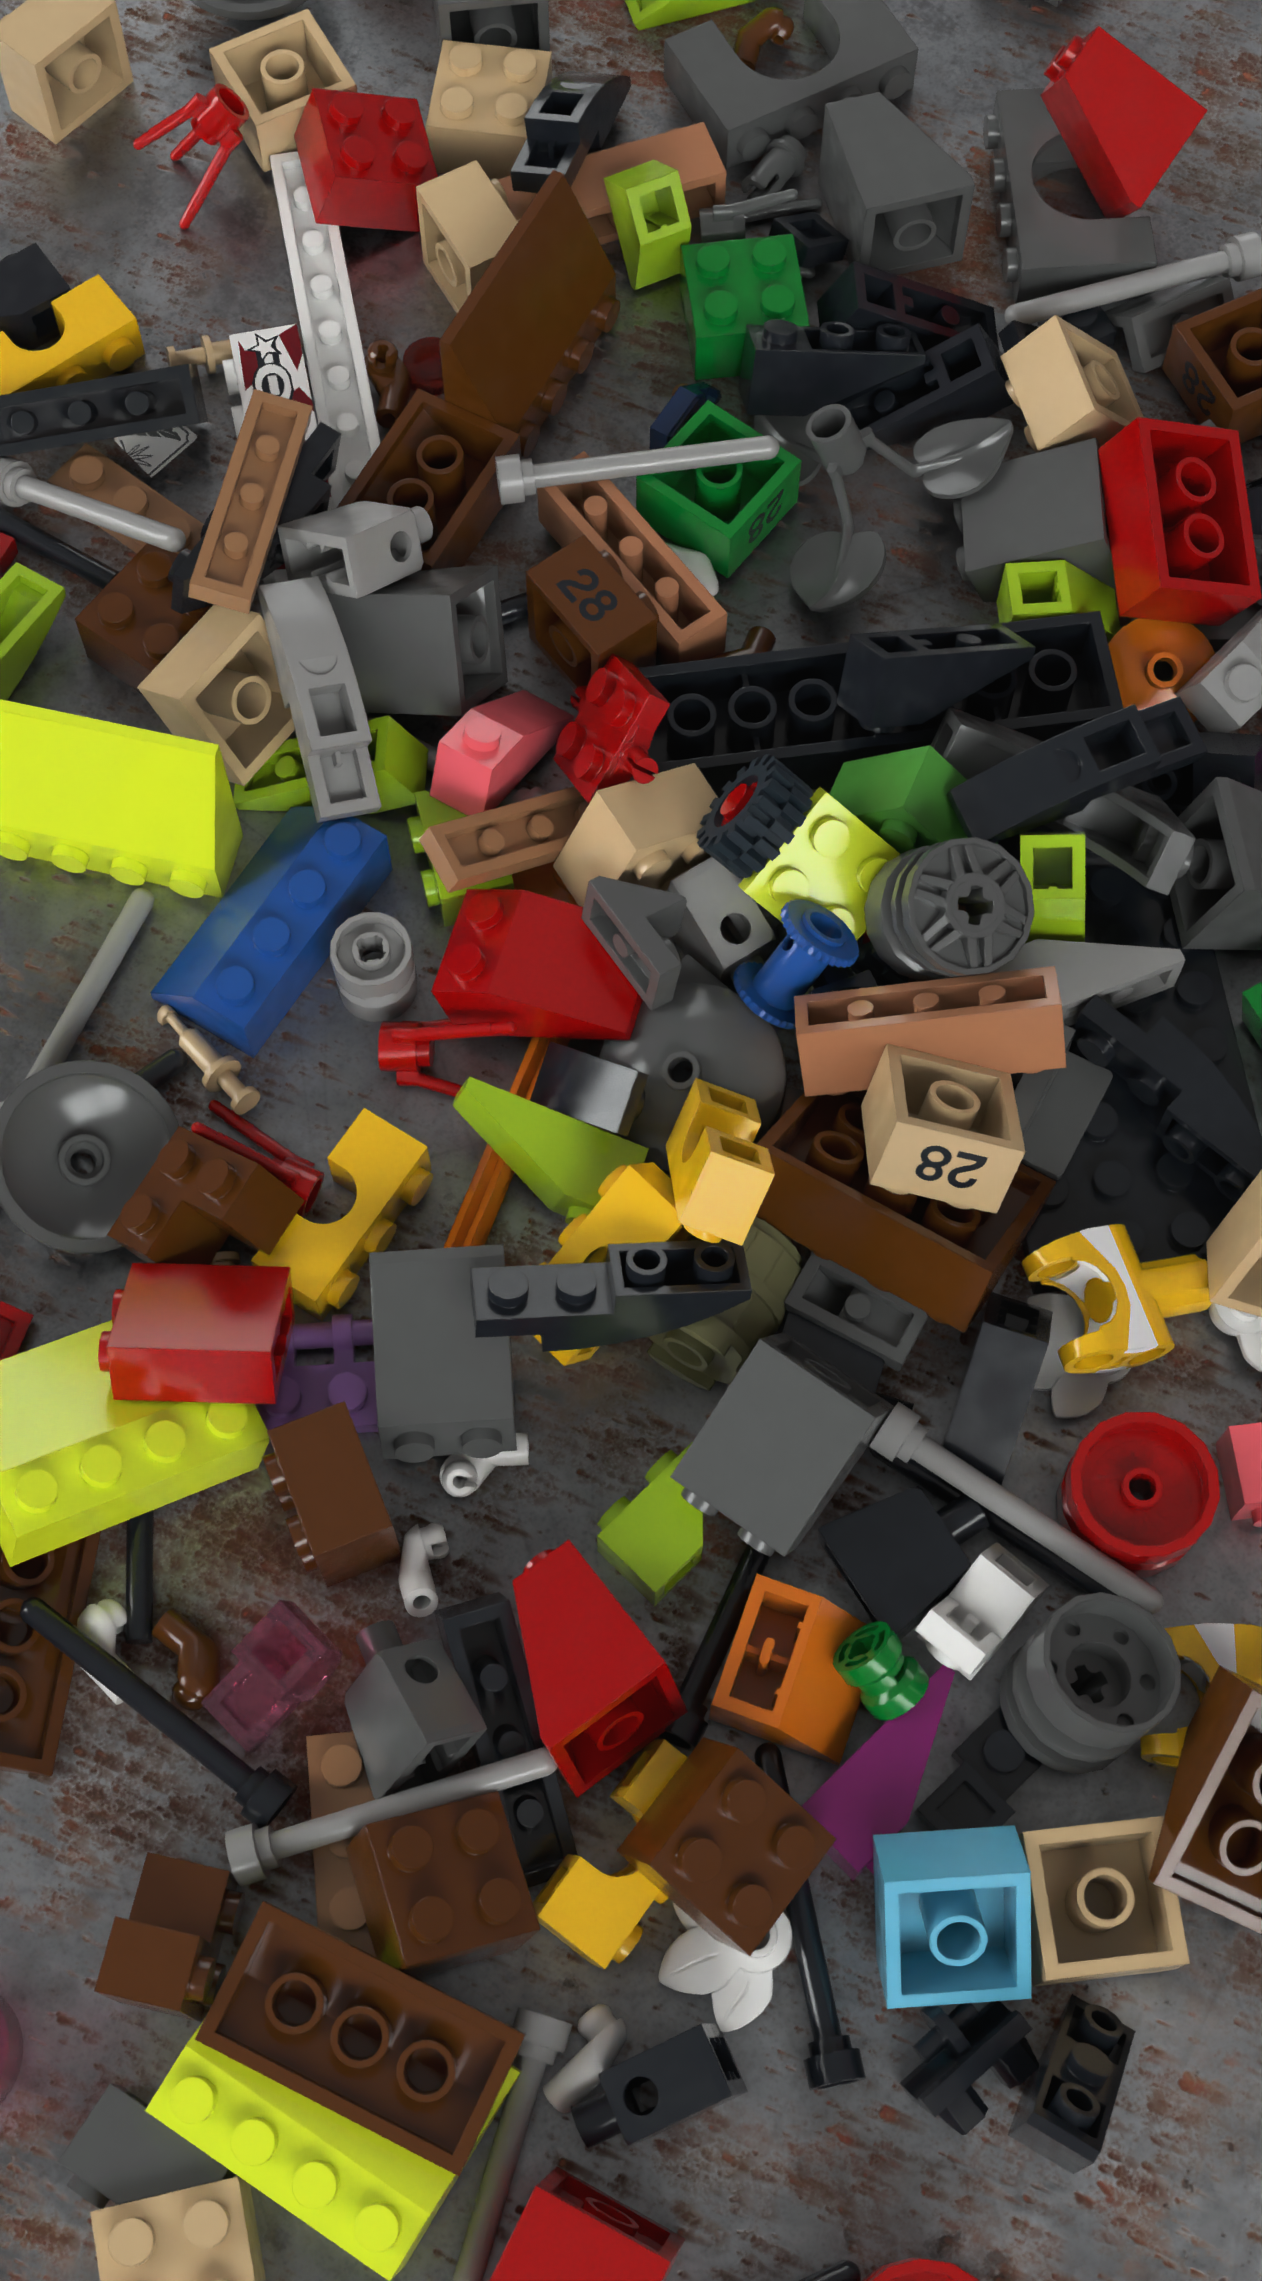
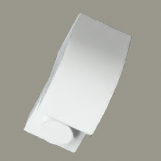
(981, 1611)

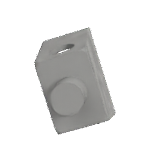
(376, 541)
(720, 921)

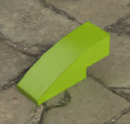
(26, 615)

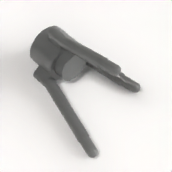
(728, 220)

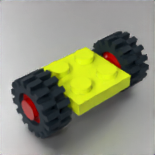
(796, 849)

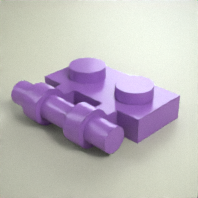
(321, 1386)

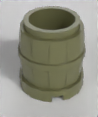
(721, 1344)

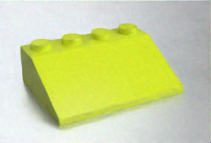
(115, 801)
(91, 1461)
(308, 2158)

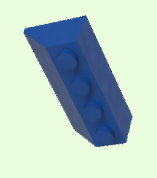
(275, 927)

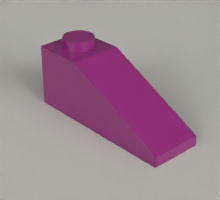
(880, 1781)

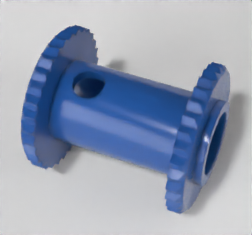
(812, 942)

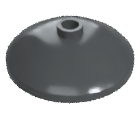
(723, 1044)
(71, 1111)

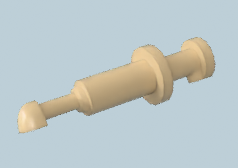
(209, 354)
(218, 1071)

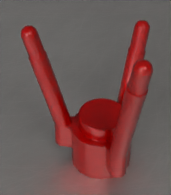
(214, 120)
(411, 1044)
(286, 1166)

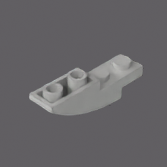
(322, 697)

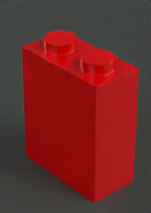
(199, 1333)

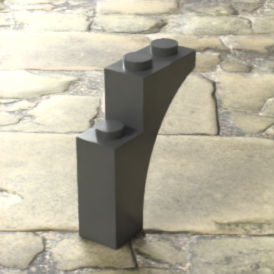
(1123, 827)

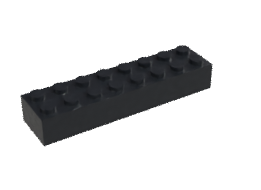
(787, 704)

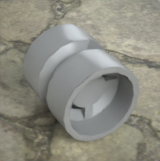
(374, 966)

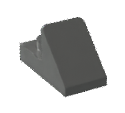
(635, 932)
(856, 1310)

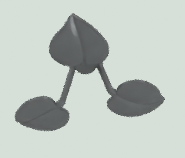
(844, 566)

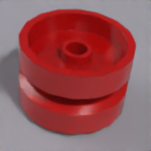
(1160, 1463)

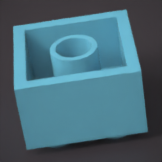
(952, 1916)

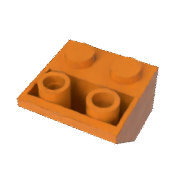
(783, 1673)

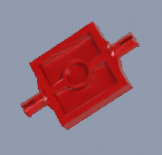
(611, 730)

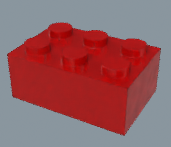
(1179, 522)

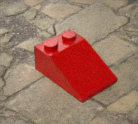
(534, 966)

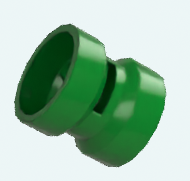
(886, 1677)

